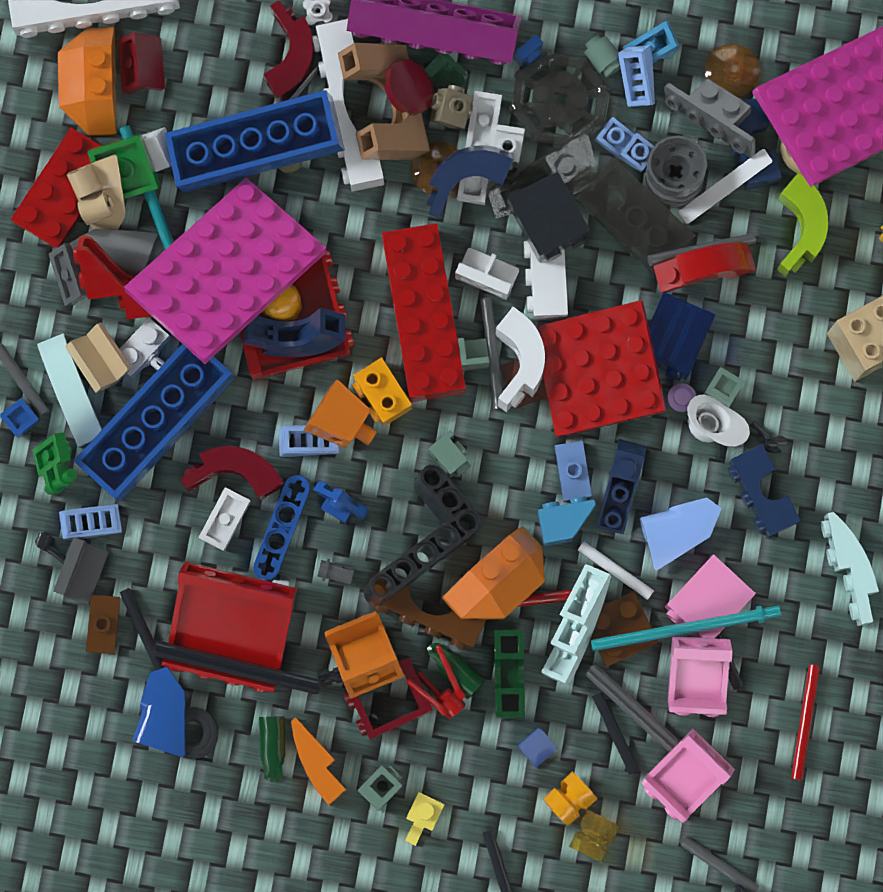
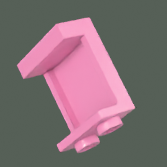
(709, 594)
(699, 676)
(687, 776)

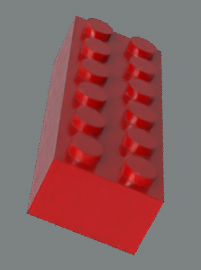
(423, 313)

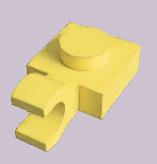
(424, 814)

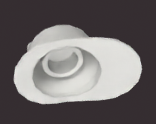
(713, 422)

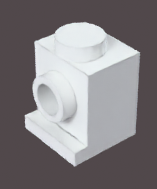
(511, 136)

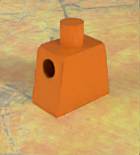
(340, 417)

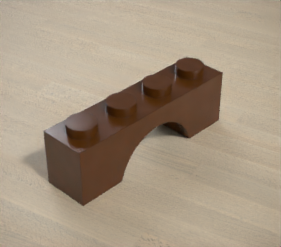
(461, 631)

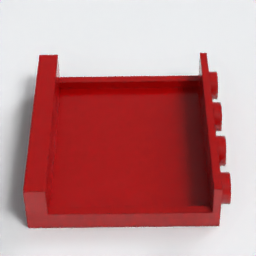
(316, 292)
(231, 619)

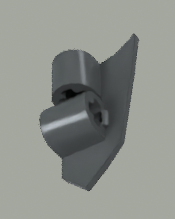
(126, 248)

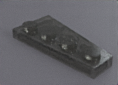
(572, 160)

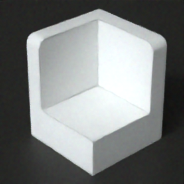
(157, 148)

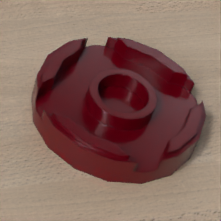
(408, 87)

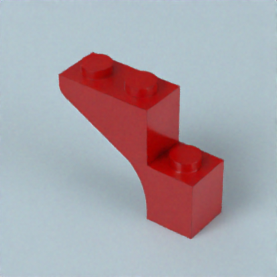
(104, 277)

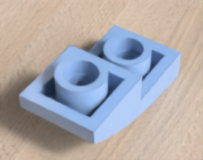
(625, 144)

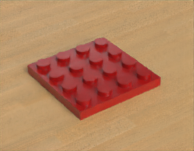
(600, 369)

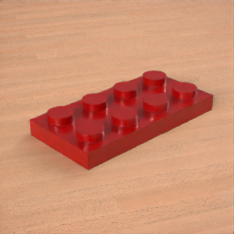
(51, 203)

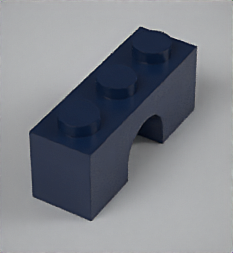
(755, 123)
(771, 515)

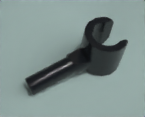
(770, 441)
(44, 541)

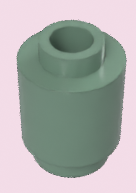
(603, 55)

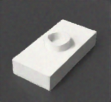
(224, 519)

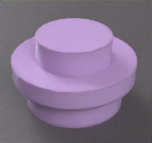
(680, 396)

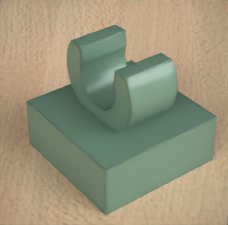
(724, 387)

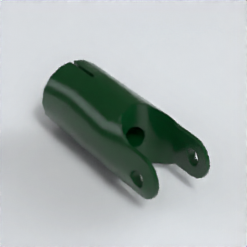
(466, 677)
(272, 746)

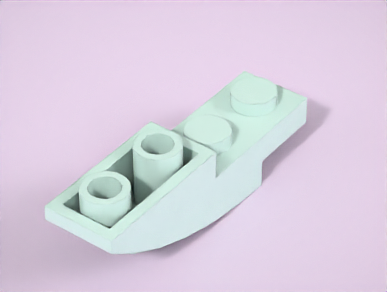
(848, 555)

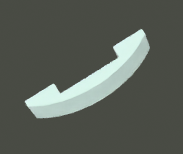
(69, 390)

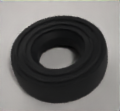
(210, 733)

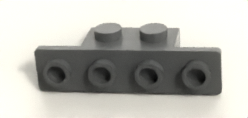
(716, 112)

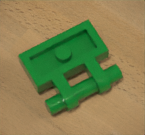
(51, 462)

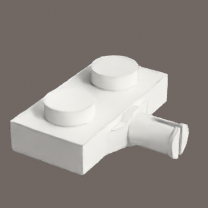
(144, 347)

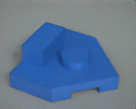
(339, 503)

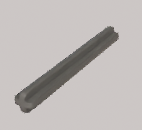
(632, 707)

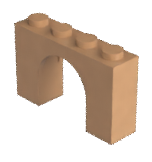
(379, 141)

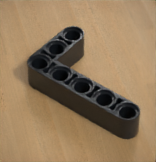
(430, 545)

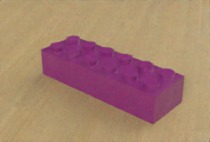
(438, 25)

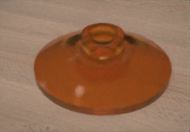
(738, 82)
(424, 168)

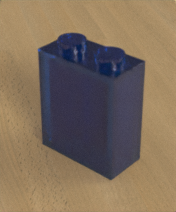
(678, 335)

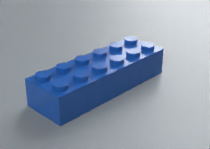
(254, 141)
(153, 421)

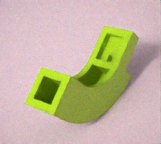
(813, 220)

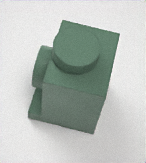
(450, 455)
(373, 795)

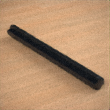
(237, 667)

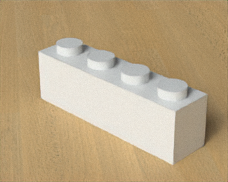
(547, 287)

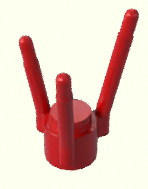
(447, 702)

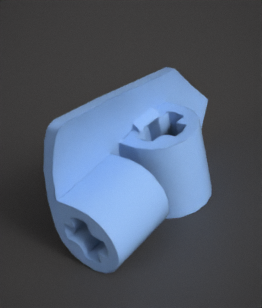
(678, 529)

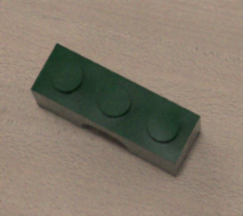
(509, 674)

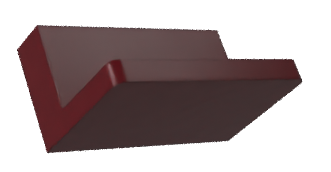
(141, 63)

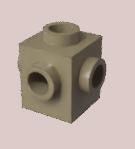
(451, 107)

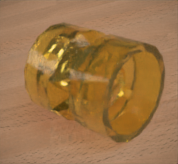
(594, 836)

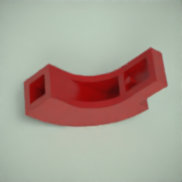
(705, 263)

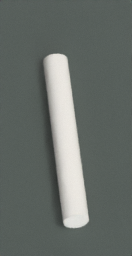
(615, 570)

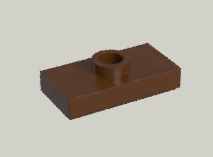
(103, 624)

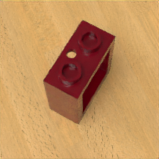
(364, 723)

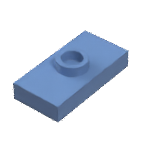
(573, 470)

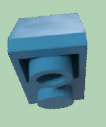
(562, 522)

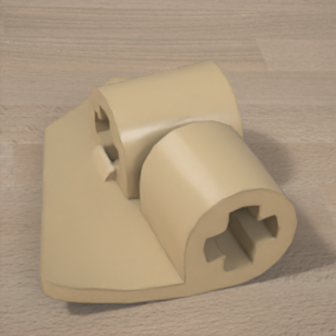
(100, 193)

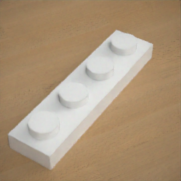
(480, 132)

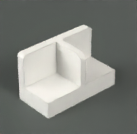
(487, 273)

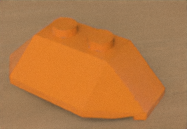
(89, 81)
(499, 579)

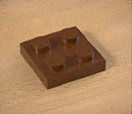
(619, 618)

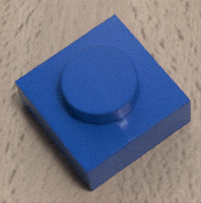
(529, 51)
(19, 418)

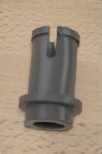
(335, 572)

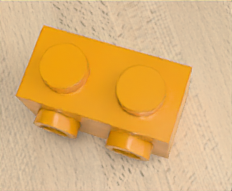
(382, 392)

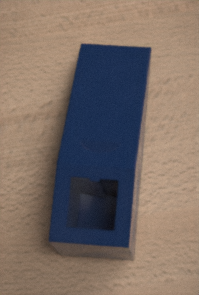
(621, 486)

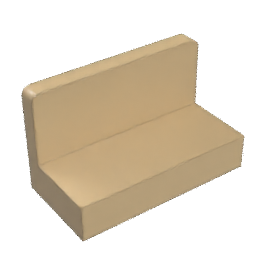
(99, 358)

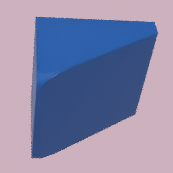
(537, 747)

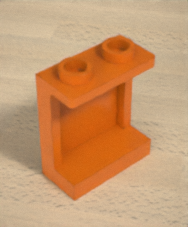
(363, 654)

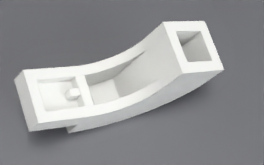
(526, 342)

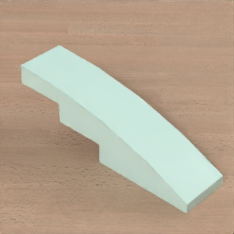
(578, 624)

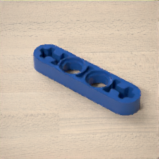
(276, 526)

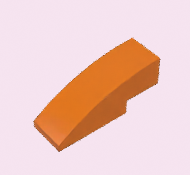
(315, 762)

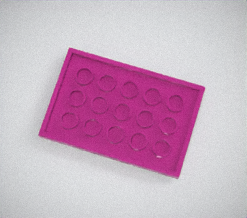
(830, 108)
(225, 270)

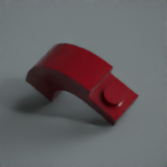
(297, 65)
(235, 461)

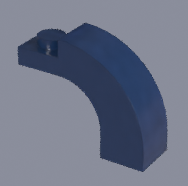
(467, 162)
(297, 338)

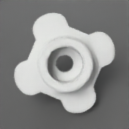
(317, 18)

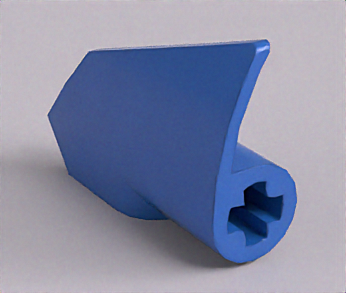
(162, 714)

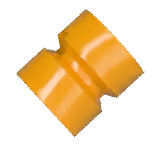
(570, 798)

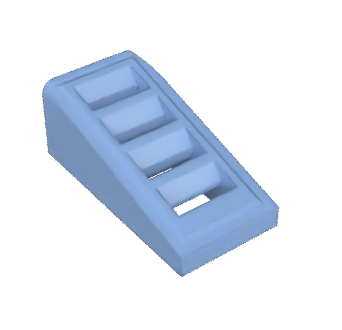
(645, 64)
(297, 450)
(89, 512)

